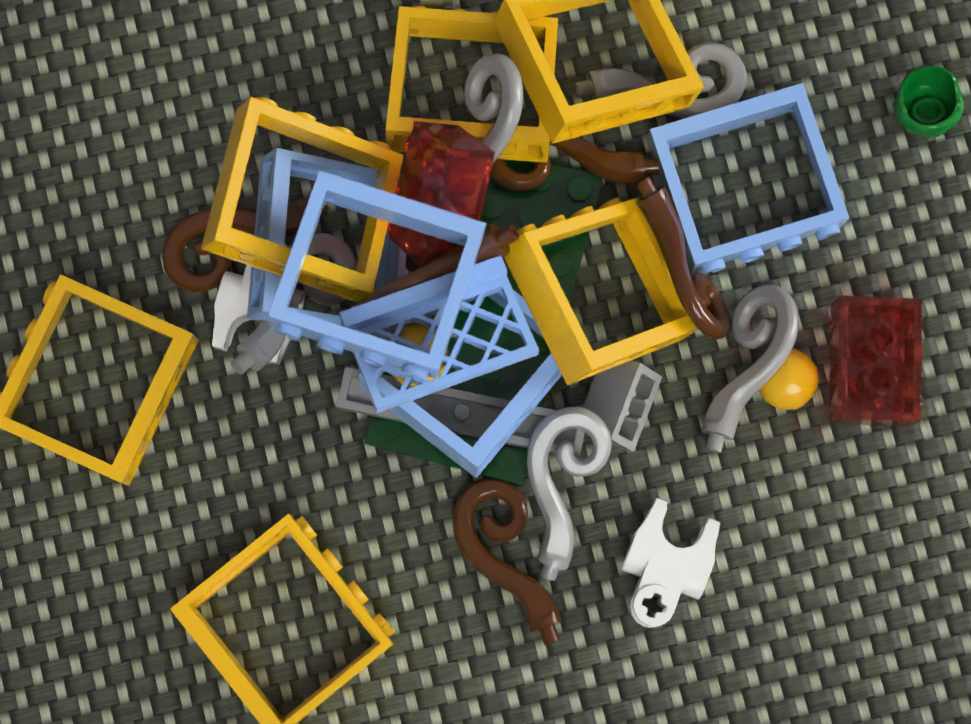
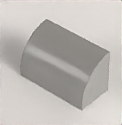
(623, 401)

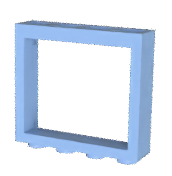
(732, 117)
(398, 211)
(271, 222)
(476, 458)

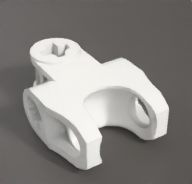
(232, 309)
(665, 568)

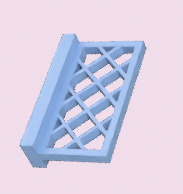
(429, 299)

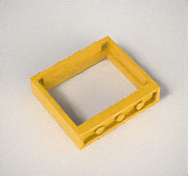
(577, 120)
(527, 142)
(273, 257)
(553, 311)
(153, 404)
(226, 662)

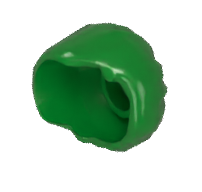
(928, 102)

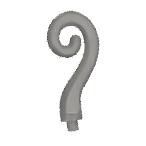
(618, 80)
(505, 104)
(264, 341)
(730, 401)
(558, 537)

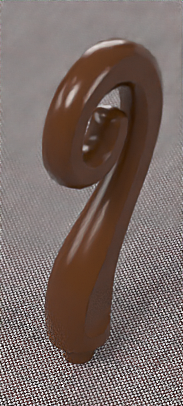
(606, 164)
(195, 224)
(494, 243)
(695, 291)
(534, 598)

